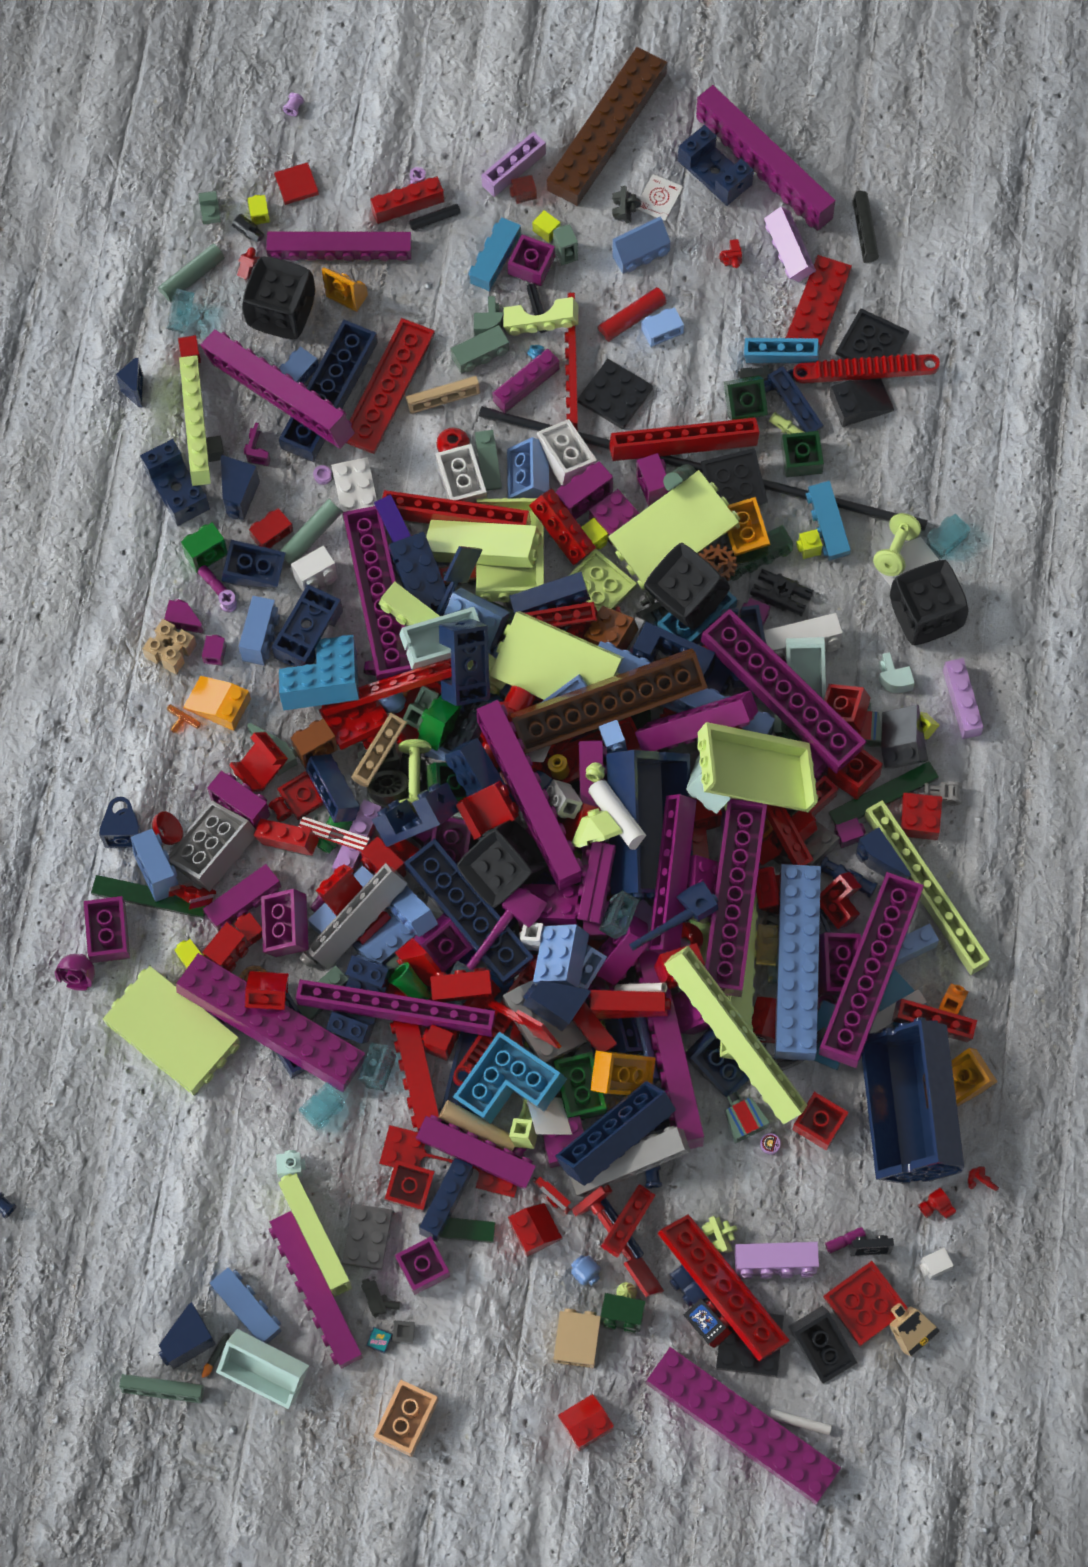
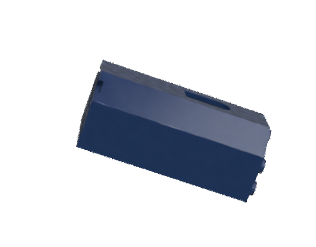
(641, 784)
(912, 1103)

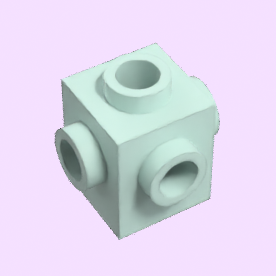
(285, 1160)

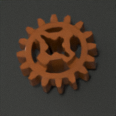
(724, 559)

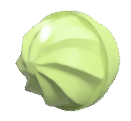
(595, 772)
(627, 1290)

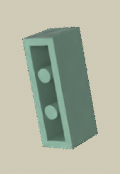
(480, 349)

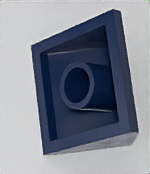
(131, 381)

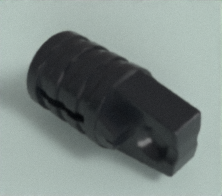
(247, 228)

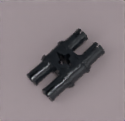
(779, 584)

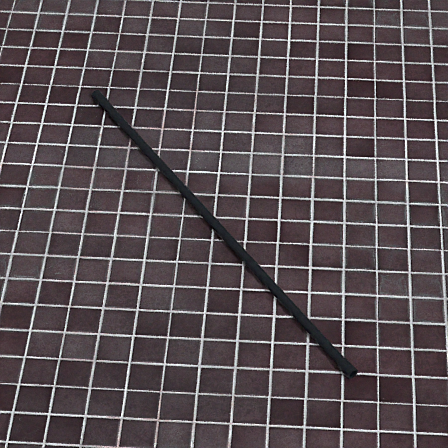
(493, 414)

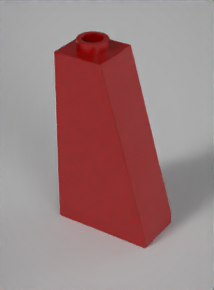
(628, 1004)

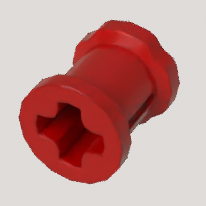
(280, 809)

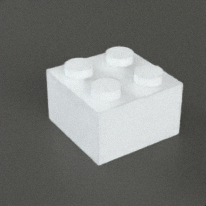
(315, 569)

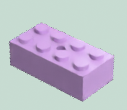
(776, 1259)

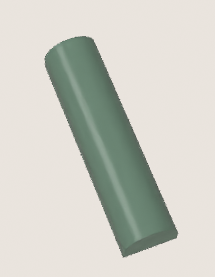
(192, 271)
(677, 476)
(311, 531)
(161, 1388)

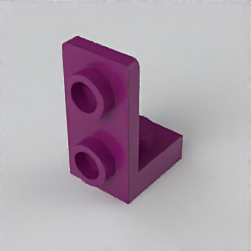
(255, 456)

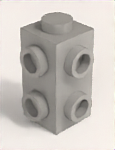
(564, 799)

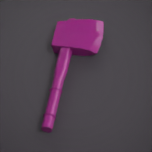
(523, 907)

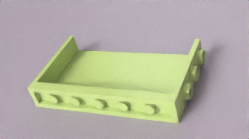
(684, 515)
(500, 582)
(547, 658)
(757, 767)
(171, 1030)

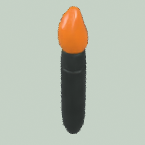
(207, 1369)

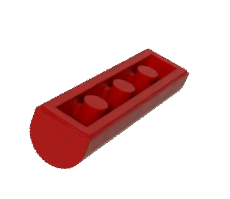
(632, 314)
(567, 615)

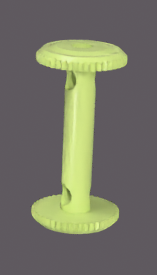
(889, 560)
(414, 748)

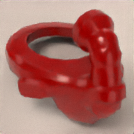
(979, 1173)

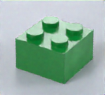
(204, 547)
(438, 722)

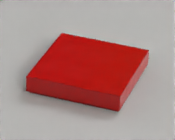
(296, 183)
(300, 795)

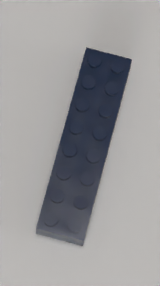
(332, 381)
(467, 910)

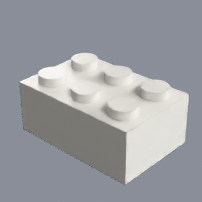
(461, 474)
(354, 484)

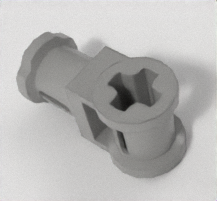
(946, 791)

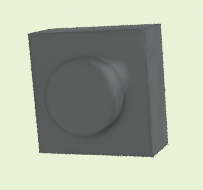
(403, 1331)

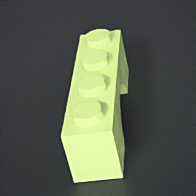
(562, 314)
(523, 1130)

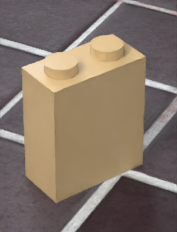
(577, 1338)

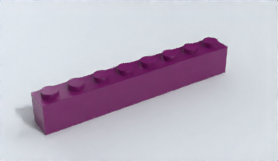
(339, 245)
(672, 869)
(316, 1290)

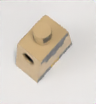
(911, 1329)

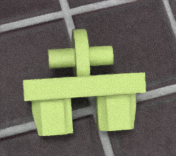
(715, 1227)

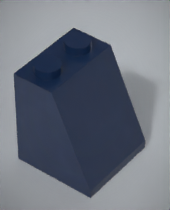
(238, 486)
(555, 1002)
(185, 1338)

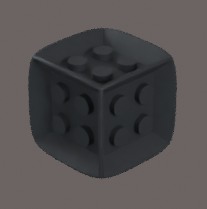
(278, 297)
(687, 586)
(929, 602)
(502, 863)

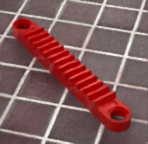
(866, 368)
(501, 1025)

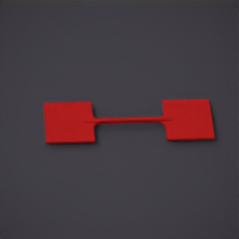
(403, 1146)

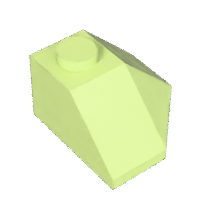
(595, 827)

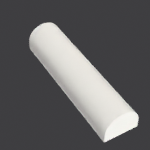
(609, 802)

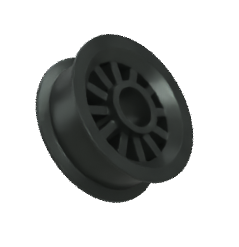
(387, 786)

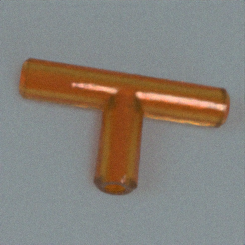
(182, 717)

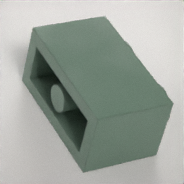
(565, 244)

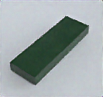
(469, 1230)

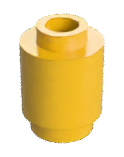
(558, 767)

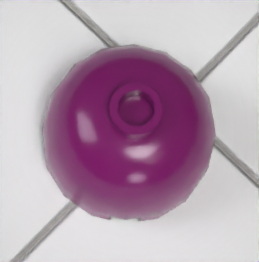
(75, 971)

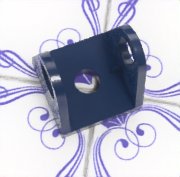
(117, 828)

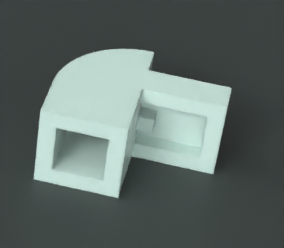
(894, 679)

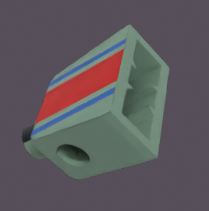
(871, 728)
(744, 1118)

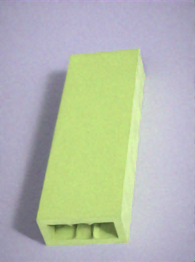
(500, 543)
(314, 1234)

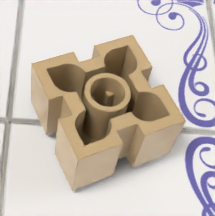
(169, 646)

